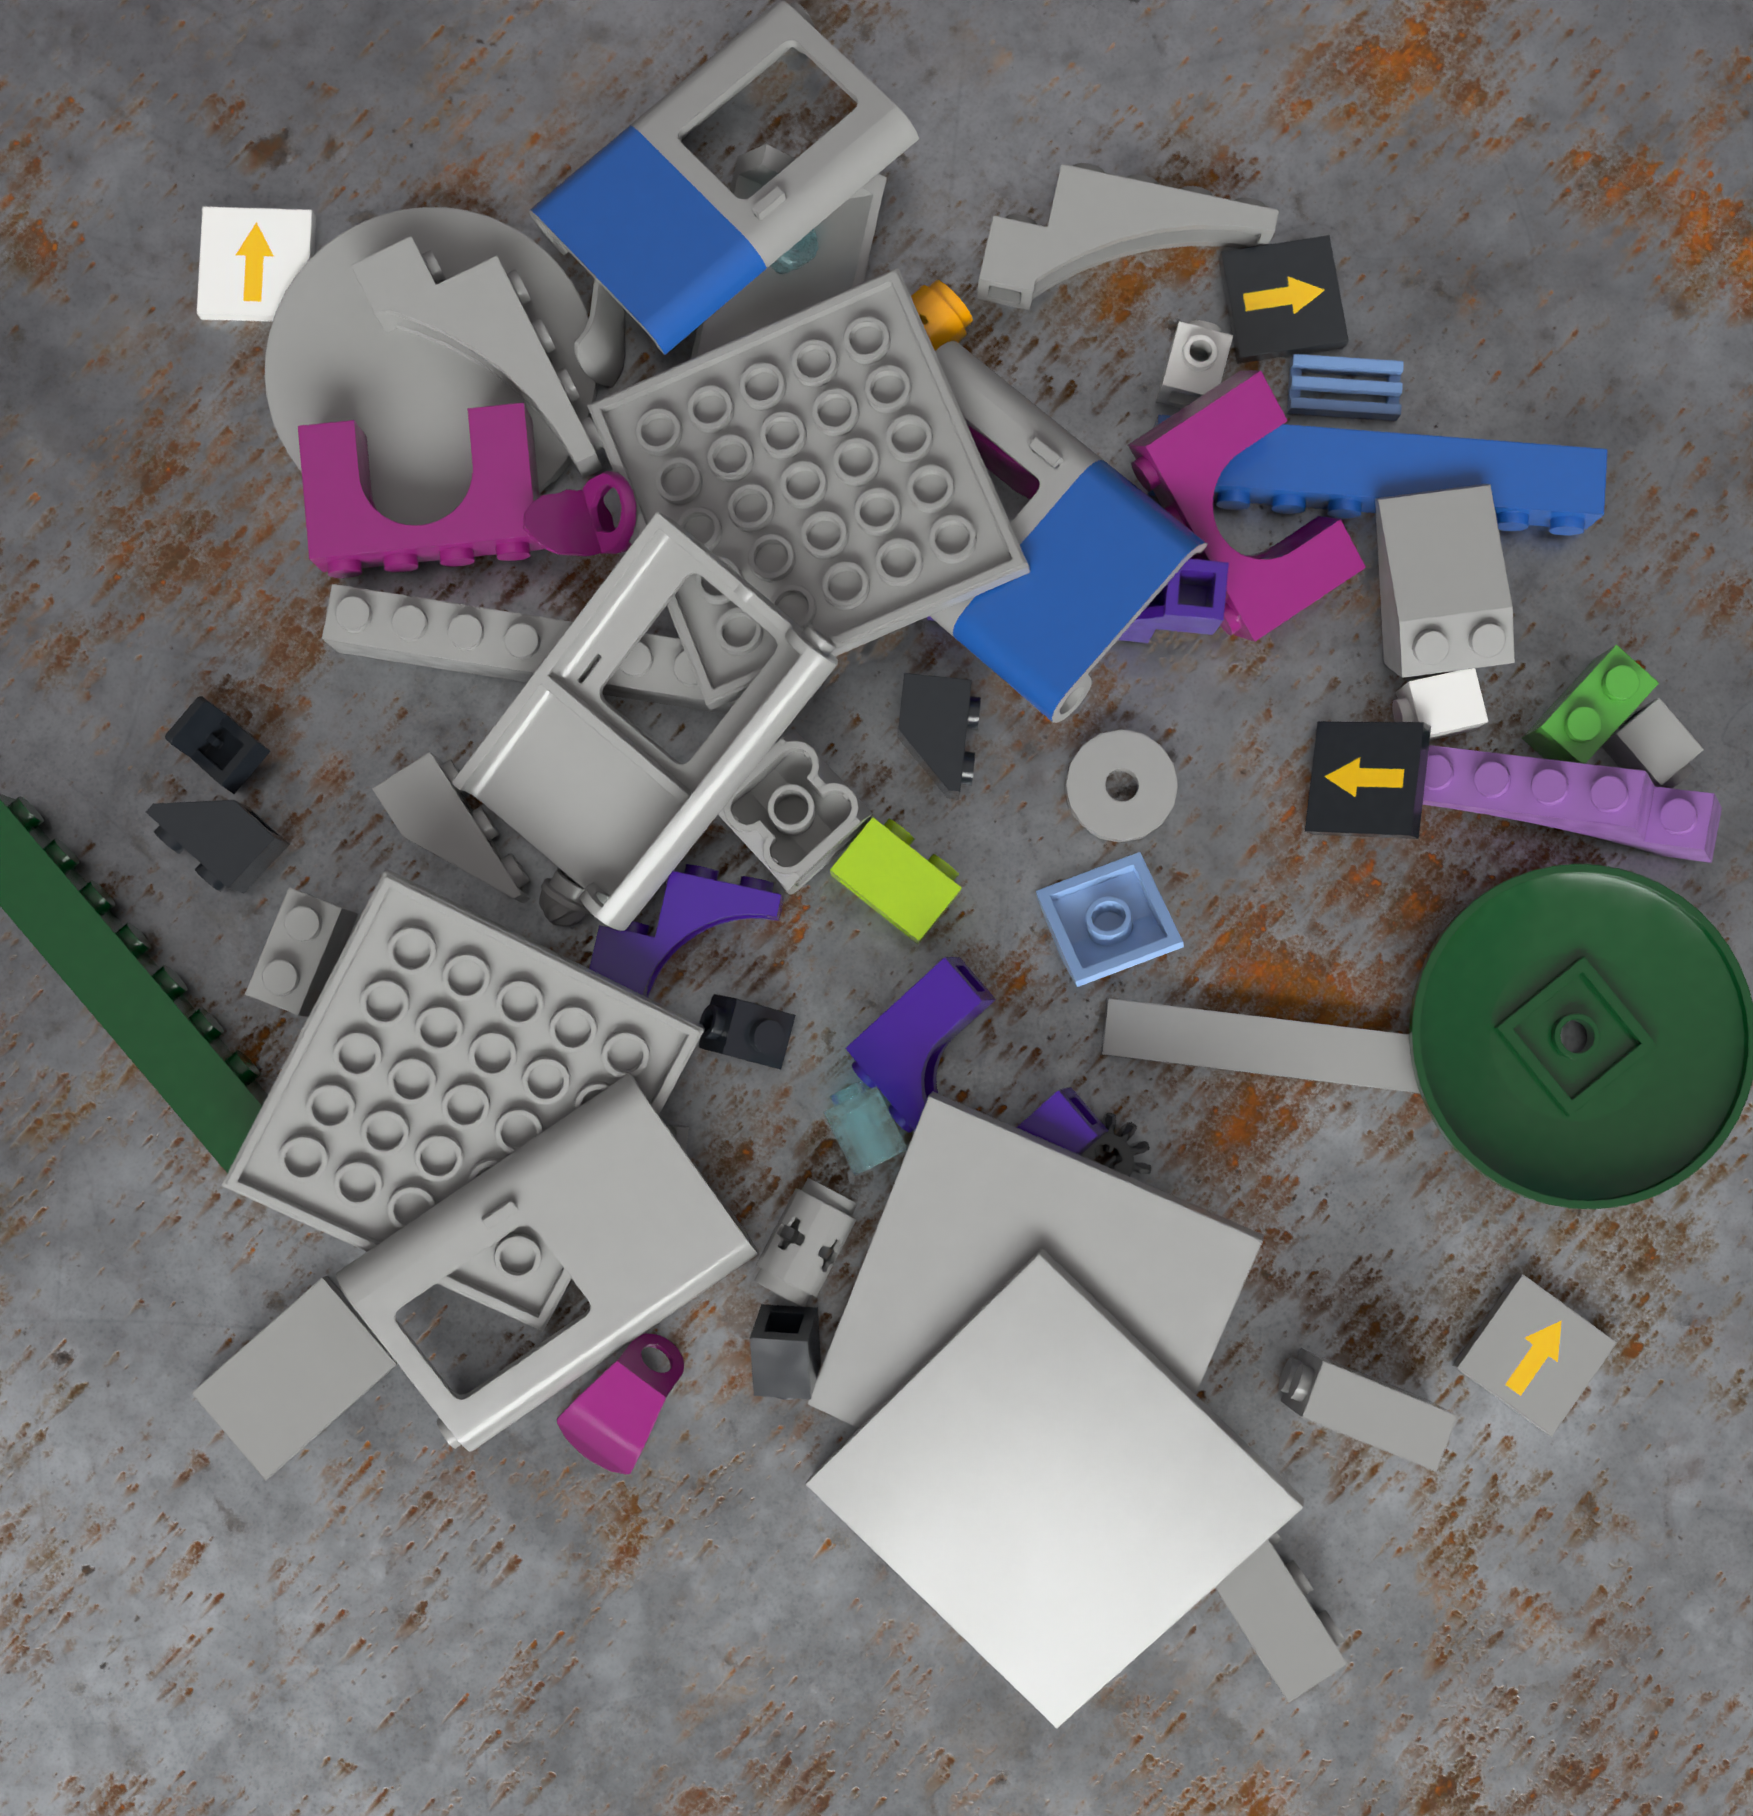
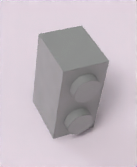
(300, 952)

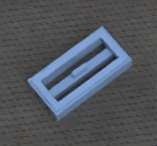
(1349, 367)

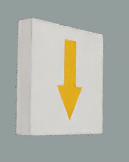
(250, 260)

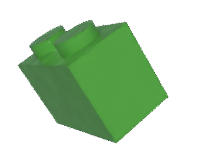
(1591, 708)

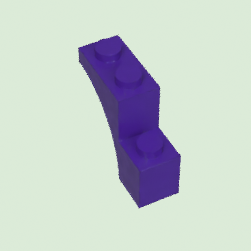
(689, 907)

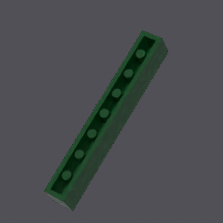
(124, 986)

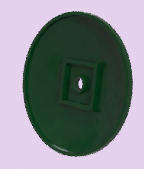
(1661, 1021)

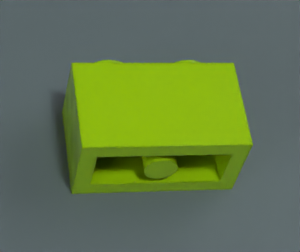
(897, 878)

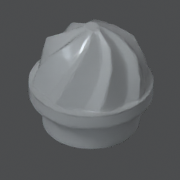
(562, 900)

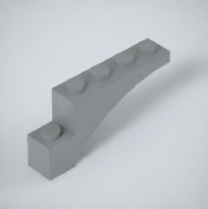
(1105, 219)
(485, 321)

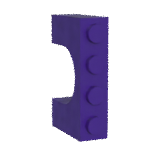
(908, 1039)

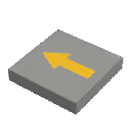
(1534, 1354)

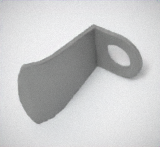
(602, 343)

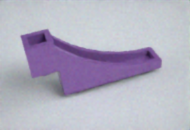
(1576, 798)

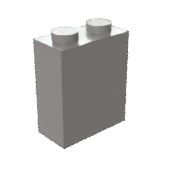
(1366, 1409)

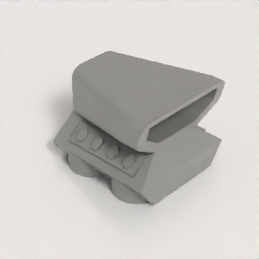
(795, 812)

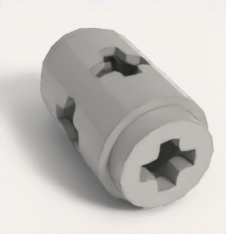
(793, 1265)

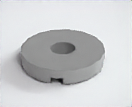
(1127, 753)

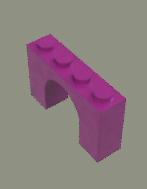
(1182, 466)
(351, 534)

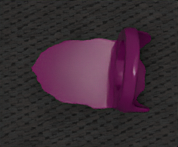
(580, 521)

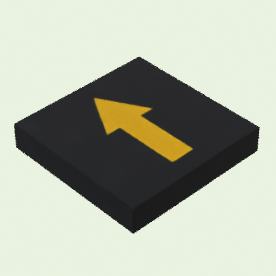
(1283, 299)
(1368, 779)

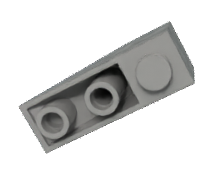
(442, 821)

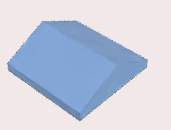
(1108, 919)

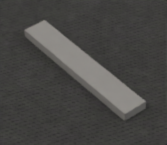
(1258, 1045)

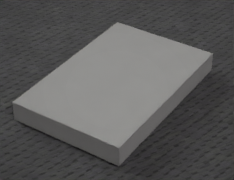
(295, 1377)

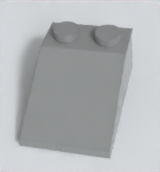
(1443, 582)

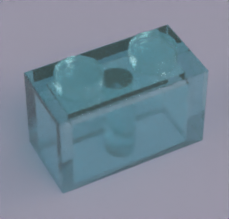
(863, 1127)

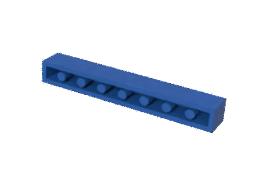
(1350, 468)

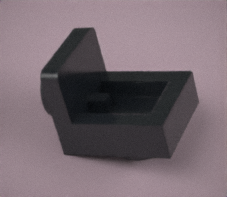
(217, 744)
(746, 1030)

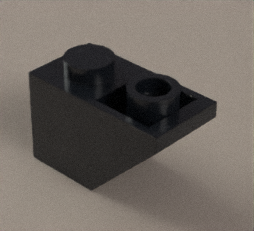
(934, 728)
(223, 836)

